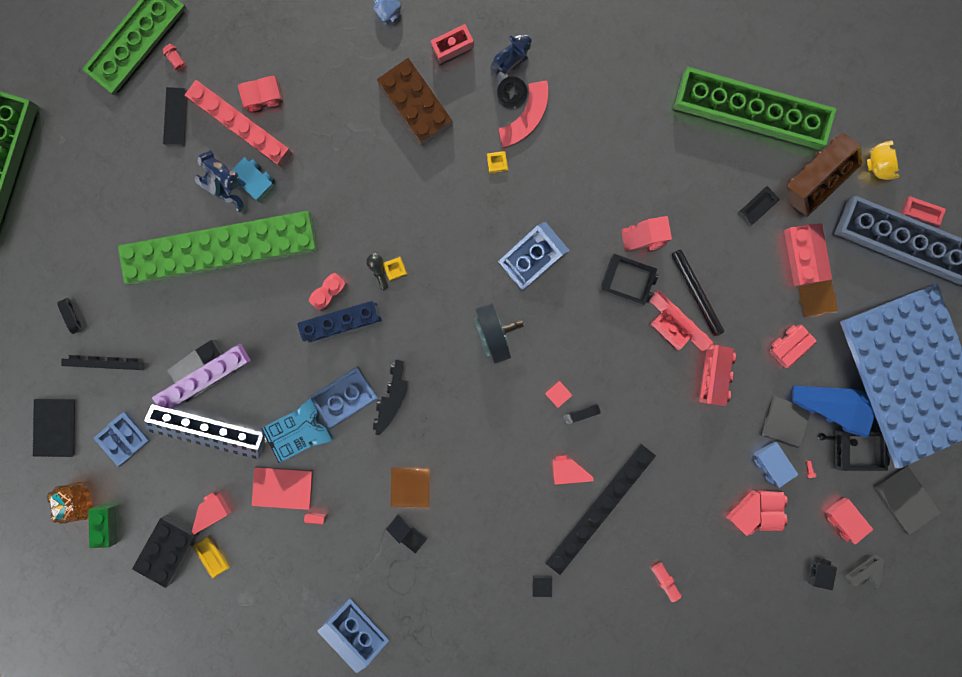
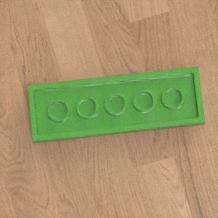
(132, 41)

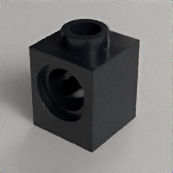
(822, 574)

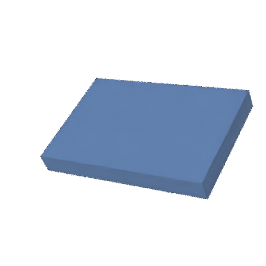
(343, 397)

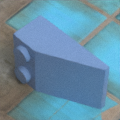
(533, 255)

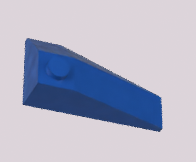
(844, 406)

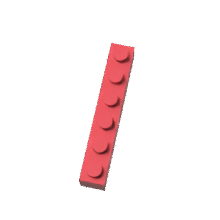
(238, 123)

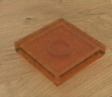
(410, 487)

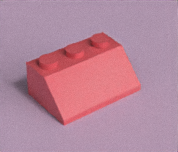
(807, 254)
(717, 375)

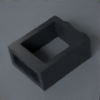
(610, 272)
(842, 453)

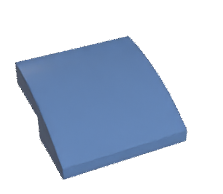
(120, 439)

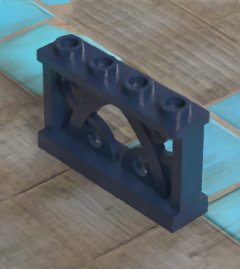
(339, 322)

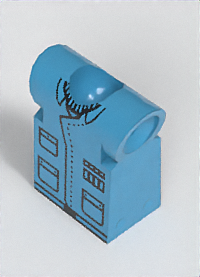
(296, 432)

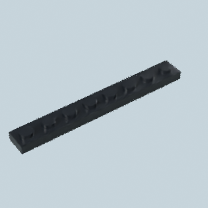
(600, 509)

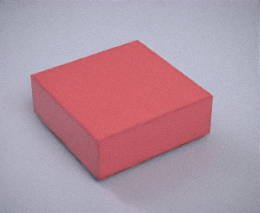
(558, 394)
(313, 518)

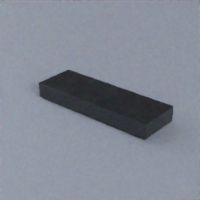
(174, 116)

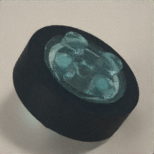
(494, 333)

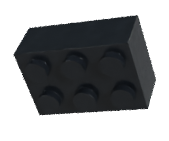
(165, 551)

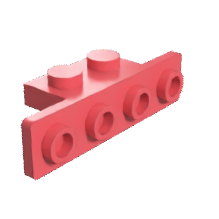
(675, 325)

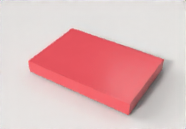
(282, 488)

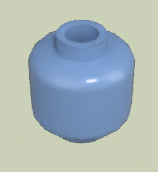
(387, 9)

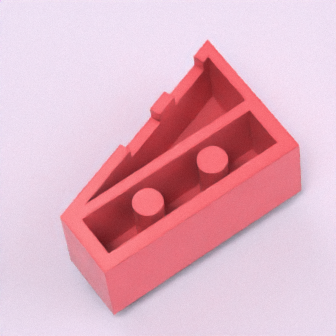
(649, 234)

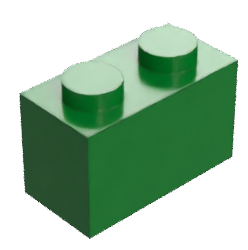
(102, 526)

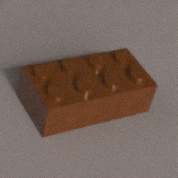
(415, 102)
(824, 174)

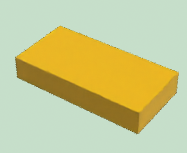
(210, 556)

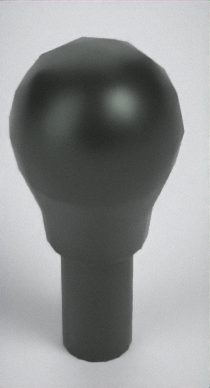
(375, 264)

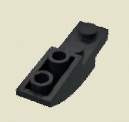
(389, 406)

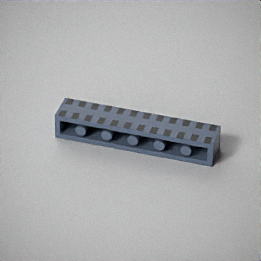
(204, 432)

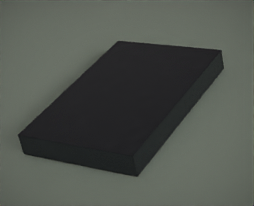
(53, 428)

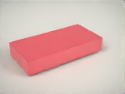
(924, 212)

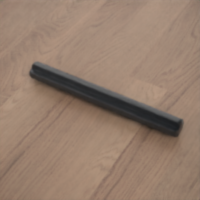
(698, 292)

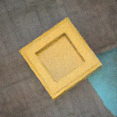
(497, 162)
(394, 269)

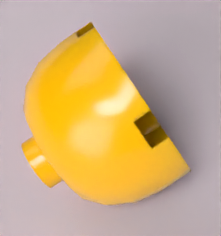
(883, 161)

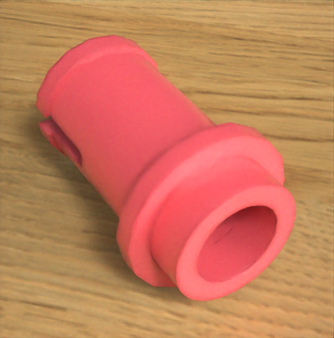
(172, 55)

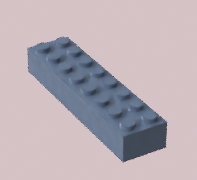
(902, 238)

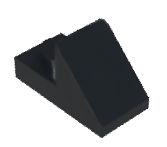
(406, 533)

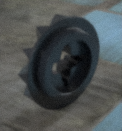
(520, 88)

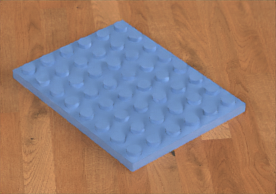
(910, 372)

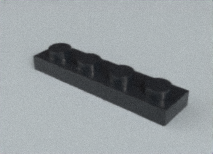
(95, 362)

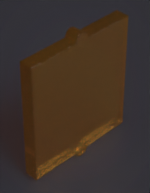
(817, 298)

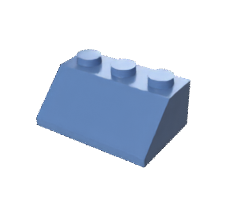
(353, 636)

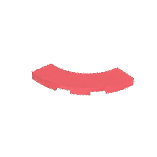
(529, 118)

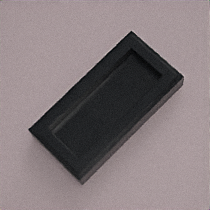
(759, 205)

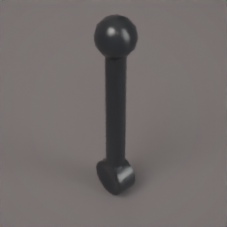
(853, 442)

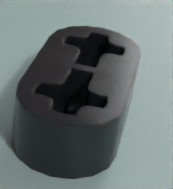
(70, 315)
(582, 414)

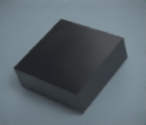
(542, 586)

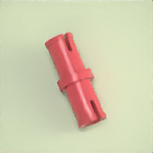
(666, 582)

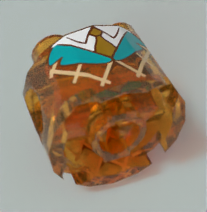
(69, 503)

